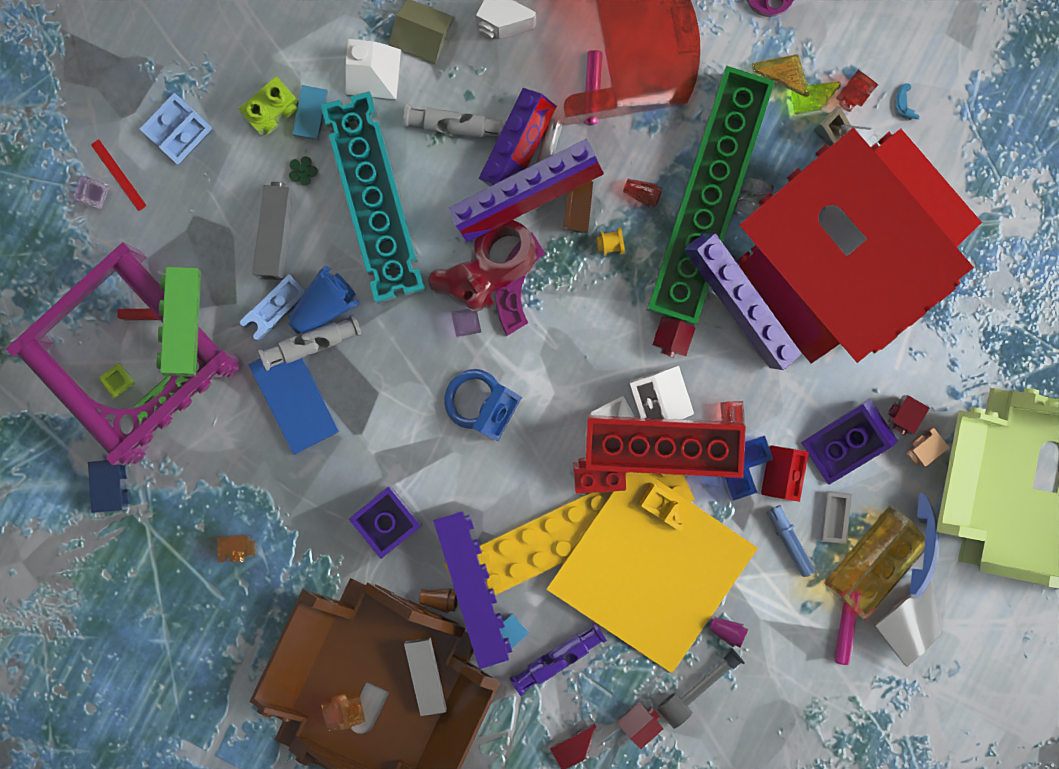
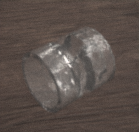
(751, 193)

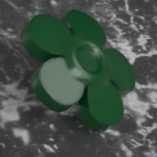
(302, 170)

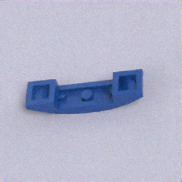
(921, 577)

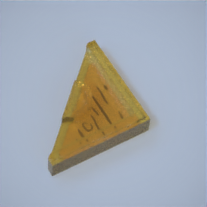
(784, 71)

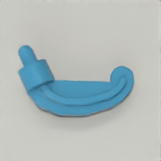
(901, 103)

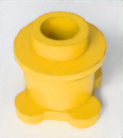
(610, 242)

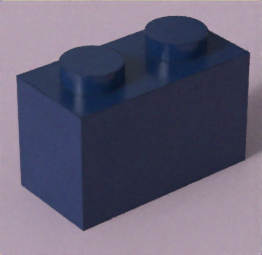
(108, 486)

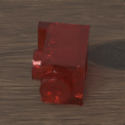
(856, 90)

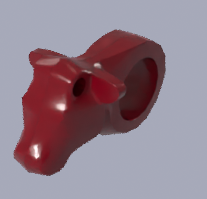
(475, 280)

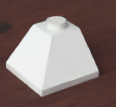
(372, 69)

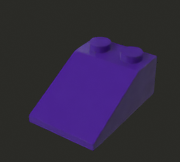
(849, 442)

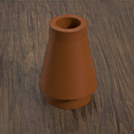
(440, 599)

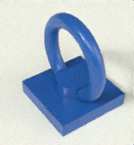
(495, 410)

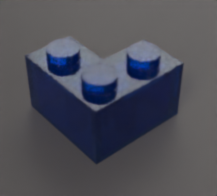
(755, 453)

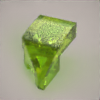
(817, 99)

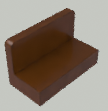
(578, 208)

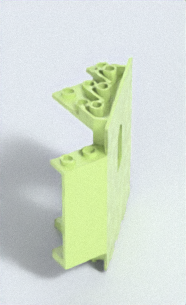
(991, 492)

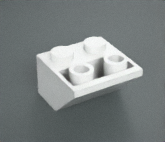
(662, 395)

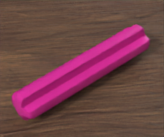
(593, 75)
(846, 633)

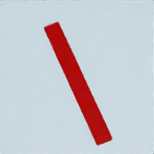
(118, 175)

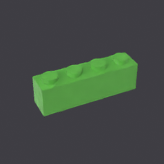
(180, 321)

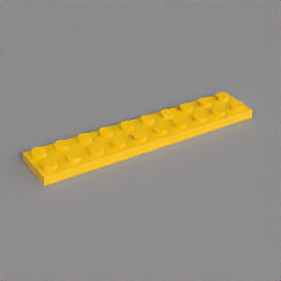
(550, 538)

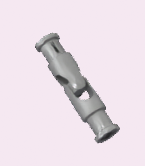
(459, 123)
(305, 344)

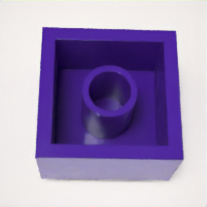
(385, 522)

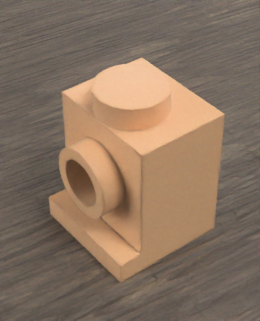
(926, 448)

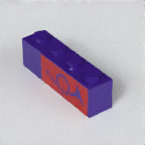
(518, 137)

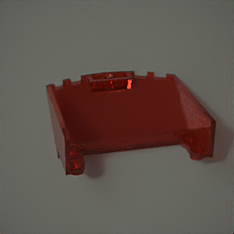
(649, 58)

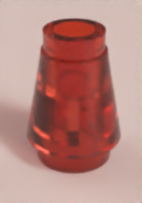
(644, 192)

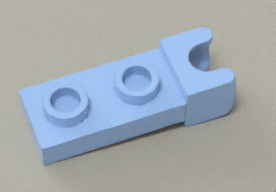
(274, 307)

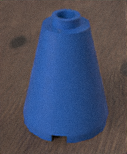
(322, 302)

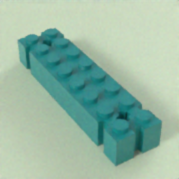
(373, 197)

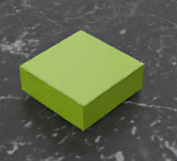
(116, 380)

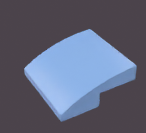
(175, 128)

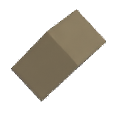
(830, 127)

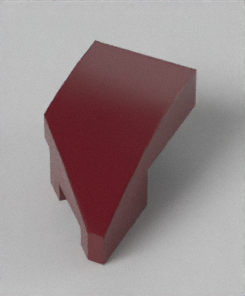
(574, 749)

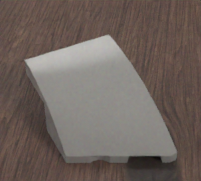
(911, 626)

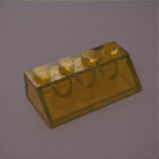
(877, 562)

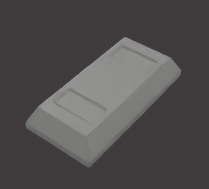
(836, 517)

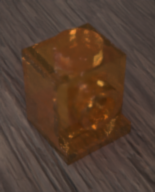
(235, 547)

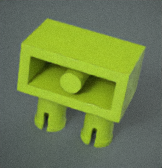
(269, 106)

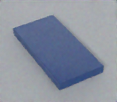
(295, 403)

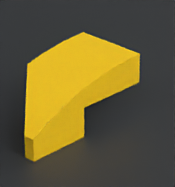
(662, 505)

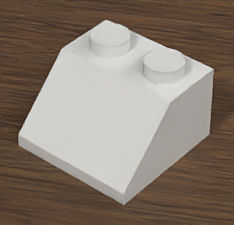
(504, 18)

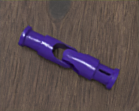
(542, 670)

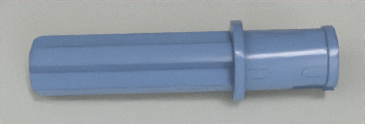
(791, 541)

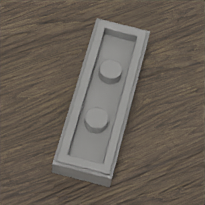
(425, 676)

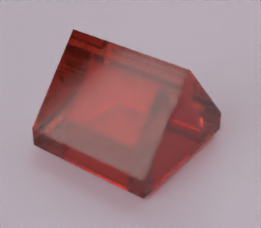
(732, 411)

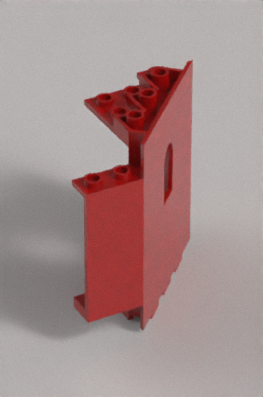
(886, 282)

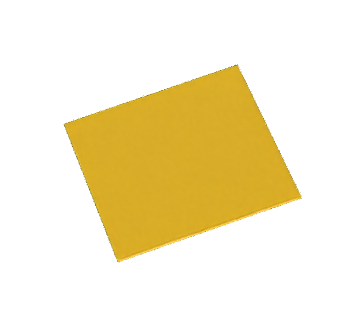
(648, 577)

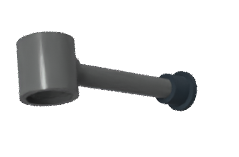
(676, 709)

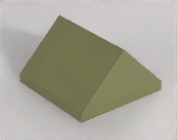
(420, 30)

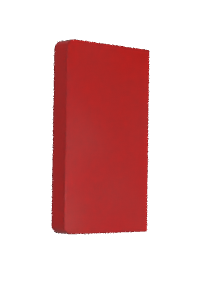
(785, 473)

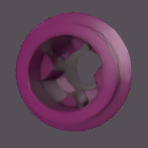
(729, 631)

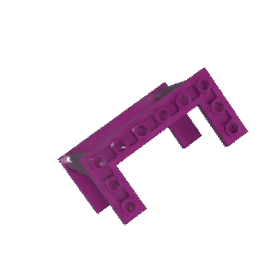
(121, 447)

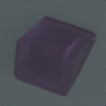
(91, 192)
(465, 323)

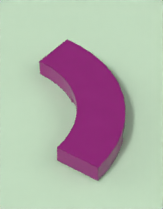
(509, 297)

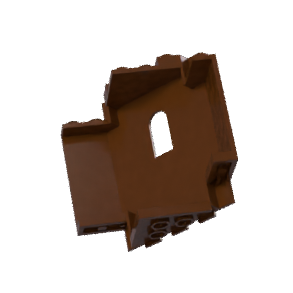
(343, 644)

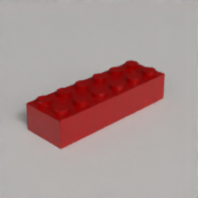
(665, 446)

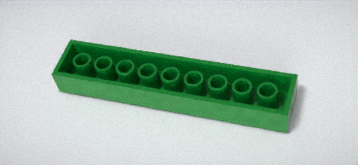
(711, 190)

